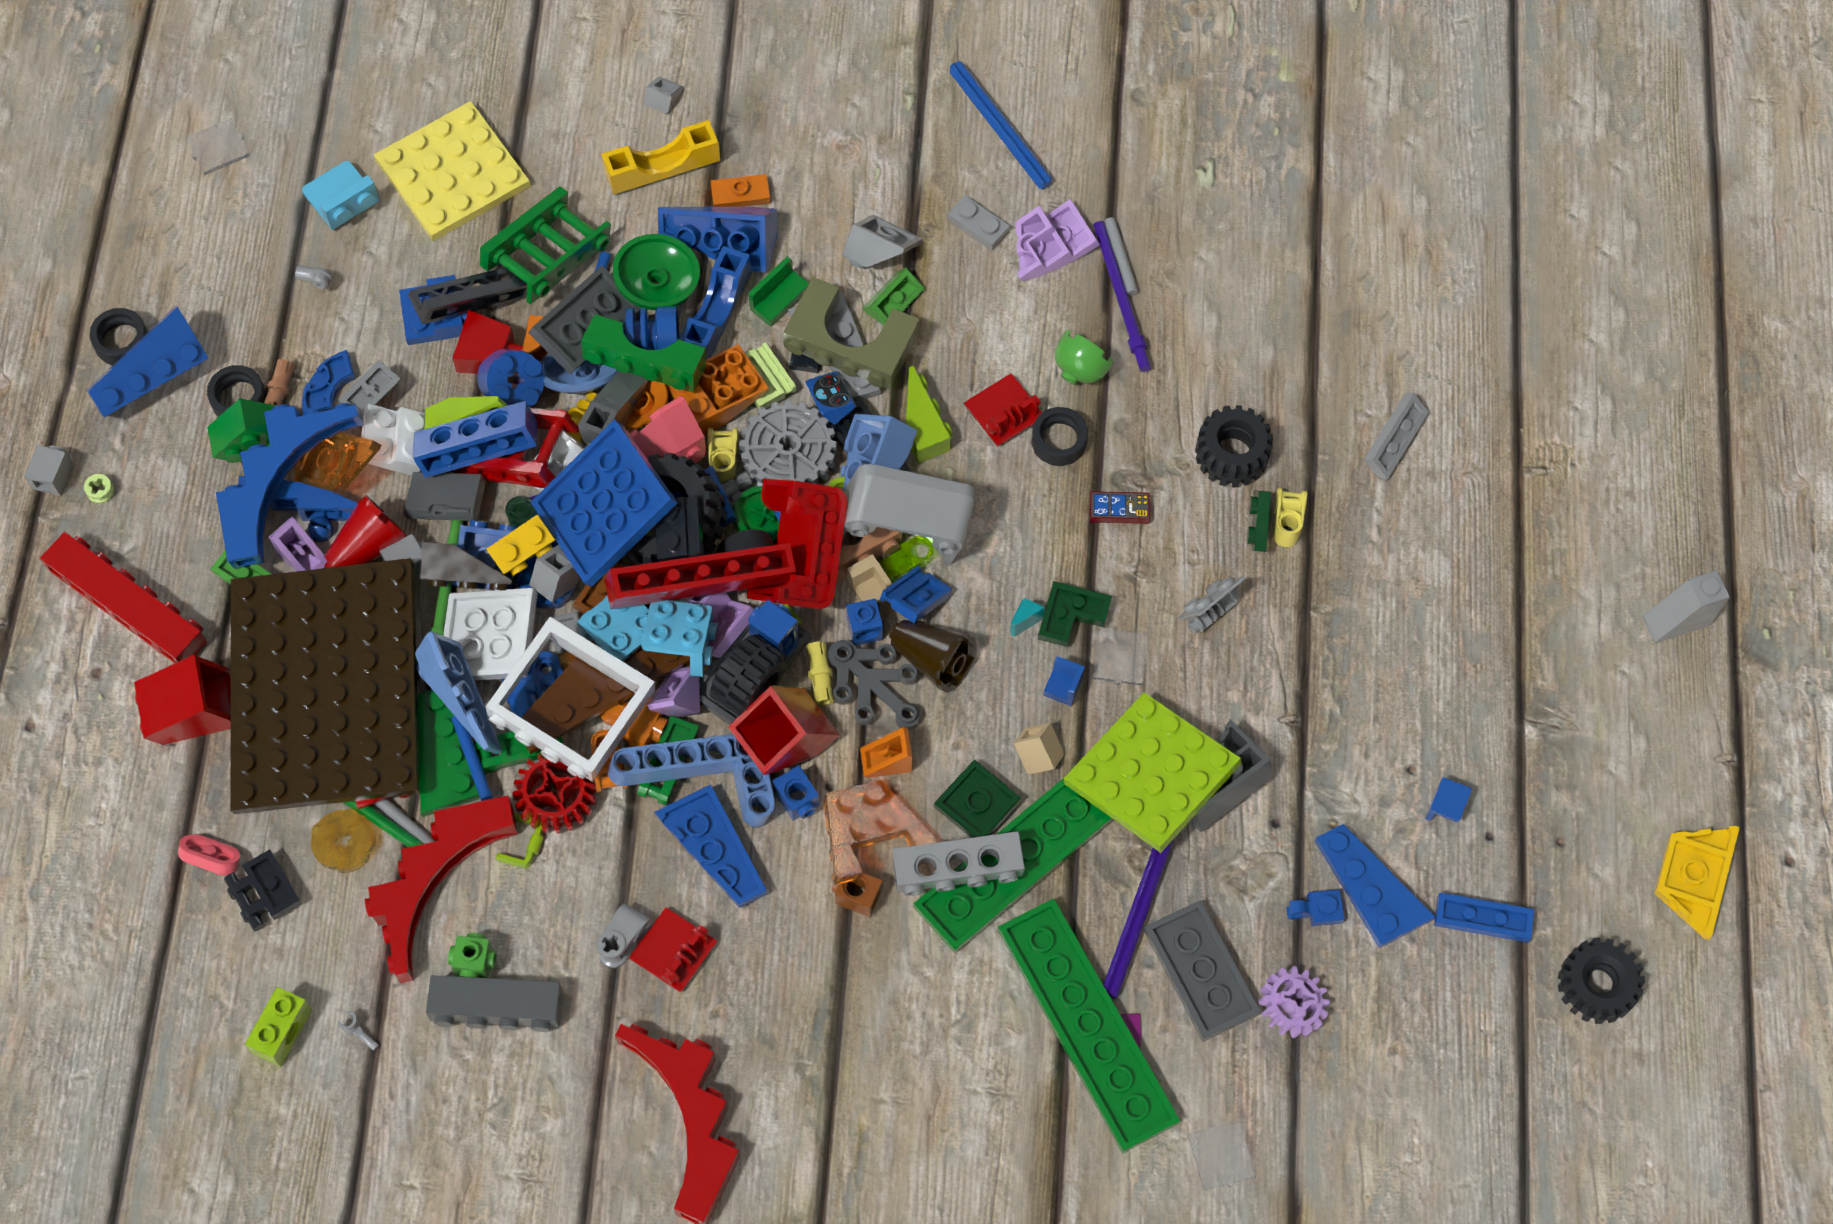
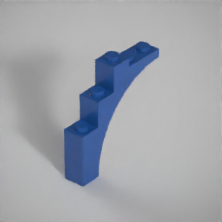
(264, 468)

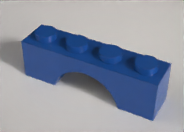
(724, 290)

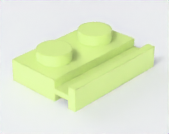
(773, 375)

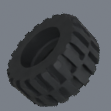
(685, 476)

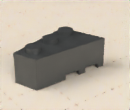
(1249, 776)

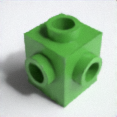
(477, 965)

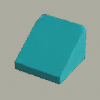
(1026, 616)

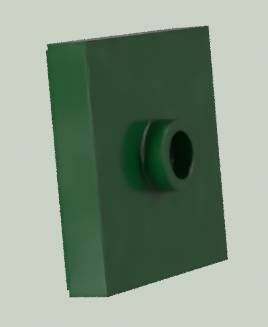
(977, 801)

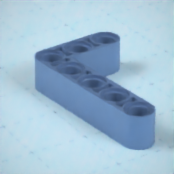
(702, 764)

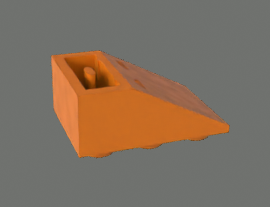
(723, 390)

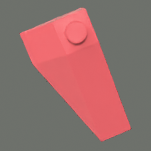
(672, 431)

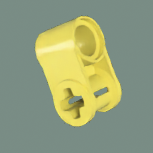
(723, 450)
(1290, 512)

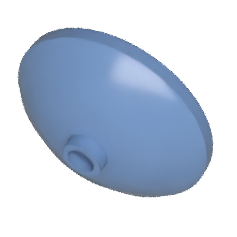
(584, 379)

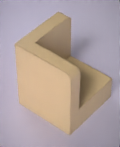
(868, 579)
(1039, 748)

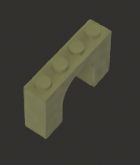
(876, 362)

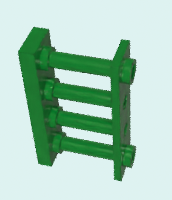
(538, 221)

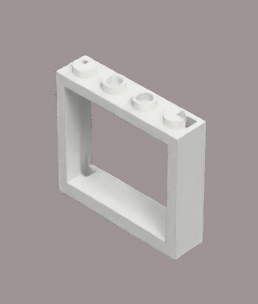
(594, 656)

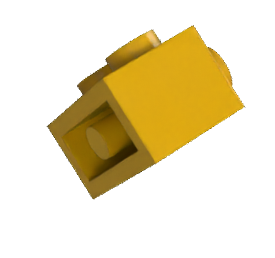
(521, 545)

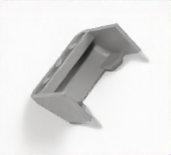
(909, 505)

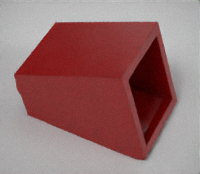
(184, 701)
(783, 729)

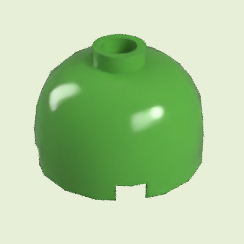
(1080, 359)

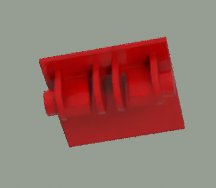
(1004, 409)
(673, 949)

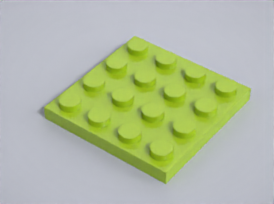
(1152, 772)

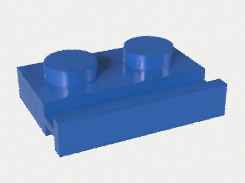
(916, 594)

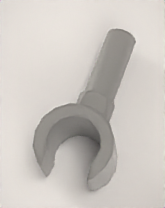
(355, 1029)

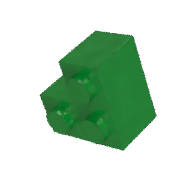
(239, 429)

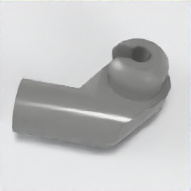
(318, 276)

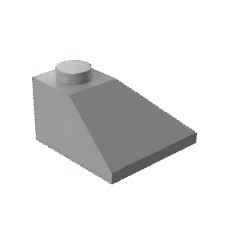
(876, 241)

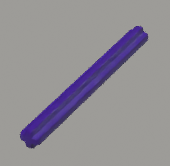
(1135, 921)

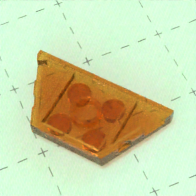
(336, 462)

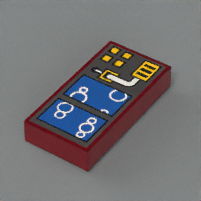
(1119, 507)

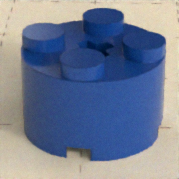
(508, 362)

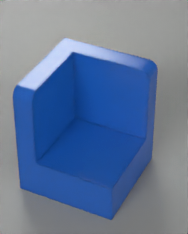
(1064, 681)
(1449, 800)

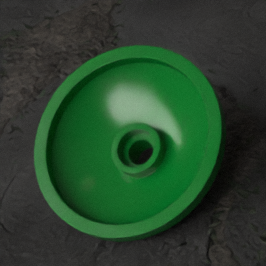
(660, 260)

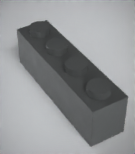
(494, 1003)

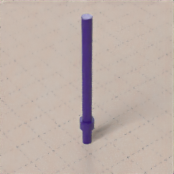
(1136, 342)

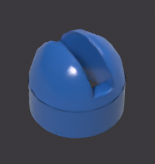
(319, 533)

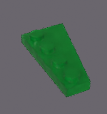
(442, 763)

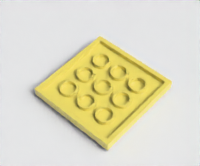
(452, 170)

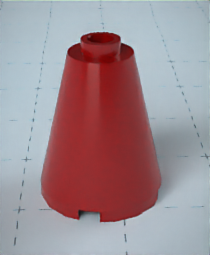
(363, 536)

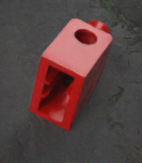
(479, 340)

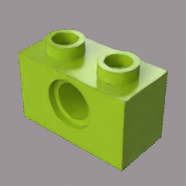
(278, 1026)

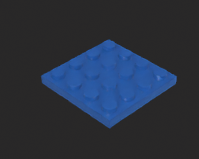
(603, 503)

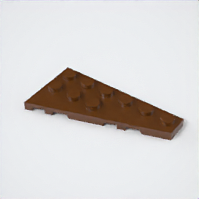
(586, 692)

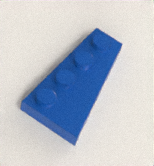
(1374, 891)

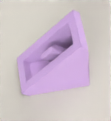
(296, 547)
(677, 695)

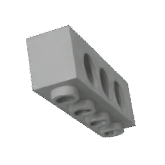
(1003, 846)

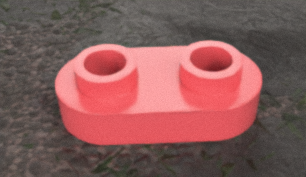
(209, 854)

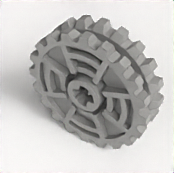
(790, 427)

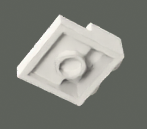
(395, 434)

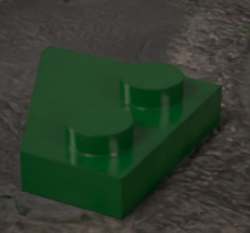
(1258, 532)

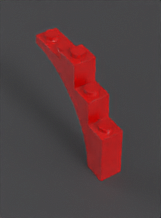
(457, 835)
(685, 1073)

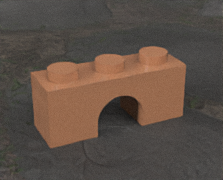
(878, 542)

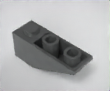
(612, 403)

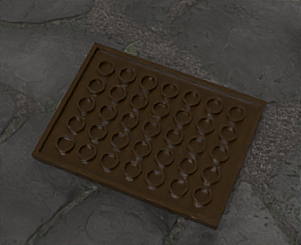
(323, 687)

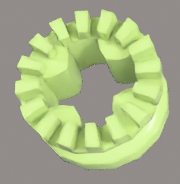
(100, 496)

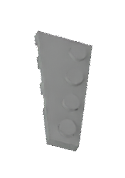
(844, 331)

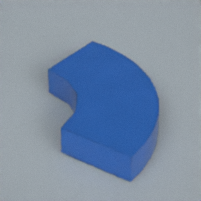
(326, 382)

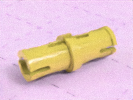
(820, 673)

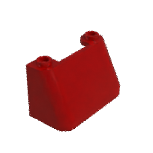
(814, 526)

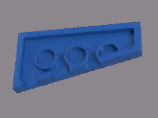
(712, 841)

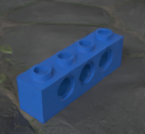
(475, 439)

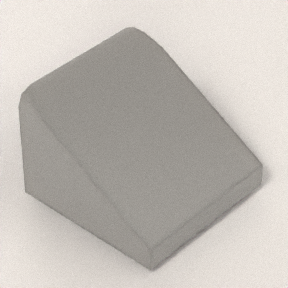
(662, 94)

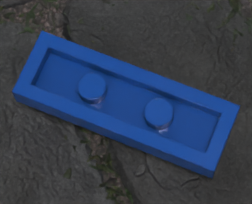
(1484, 917)

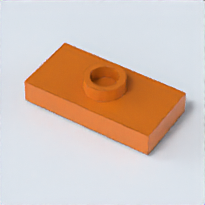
(740, 191)

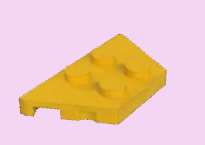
(1696, 875)

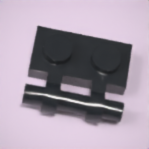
(271, 885)

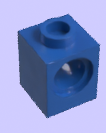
(864, 622)
(796, 781)

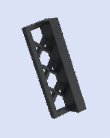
(467, 299)

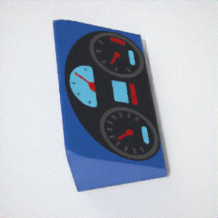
(831, 396)

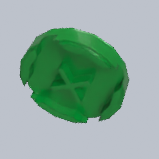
(753, 514)

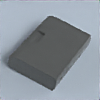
(445, 496)

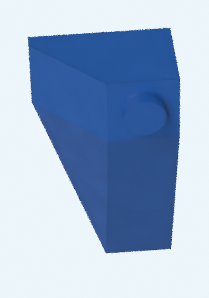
(710, 228)

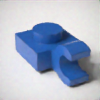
(1321, 907)

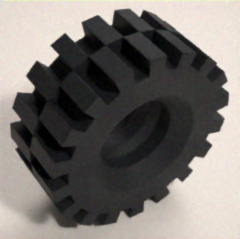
(1614, 962)

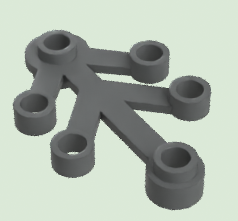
(872, 680)

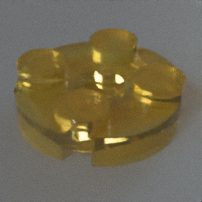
(347, 823)

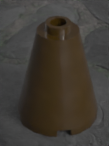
(934, 651)

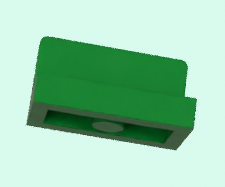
(777, 292)

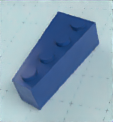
(155, 359)

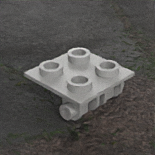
(1218, 600)

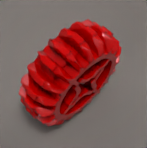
(528, 803)

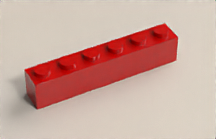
(699, 575)
(123, 599)

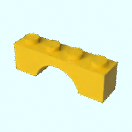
(691, 149)

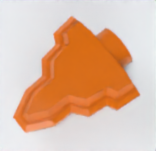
(645, 728)

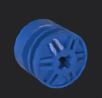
(652, 333)

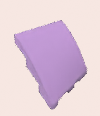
(1051, 240)
(730, 616)

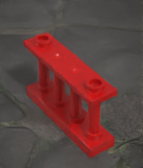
(526, 473)

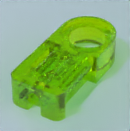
(904, 561)

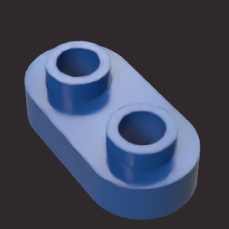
(541, 680)

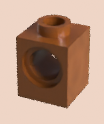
(864, 903)

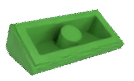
(895, 294)

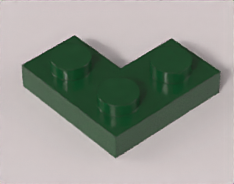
(1070, 604)

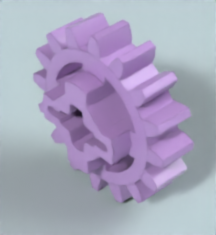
(1293, 1002)

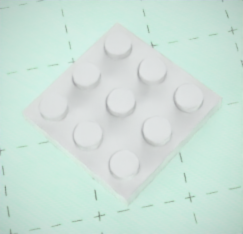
(492, 628)

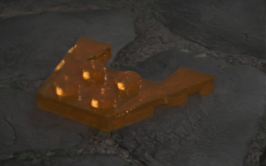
(866, 817)

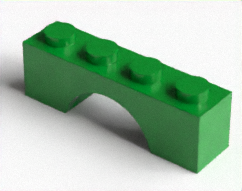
(675, 365)

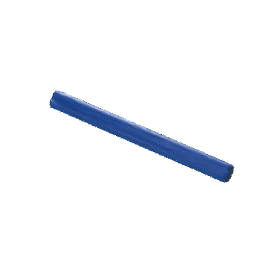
(1000, 125)

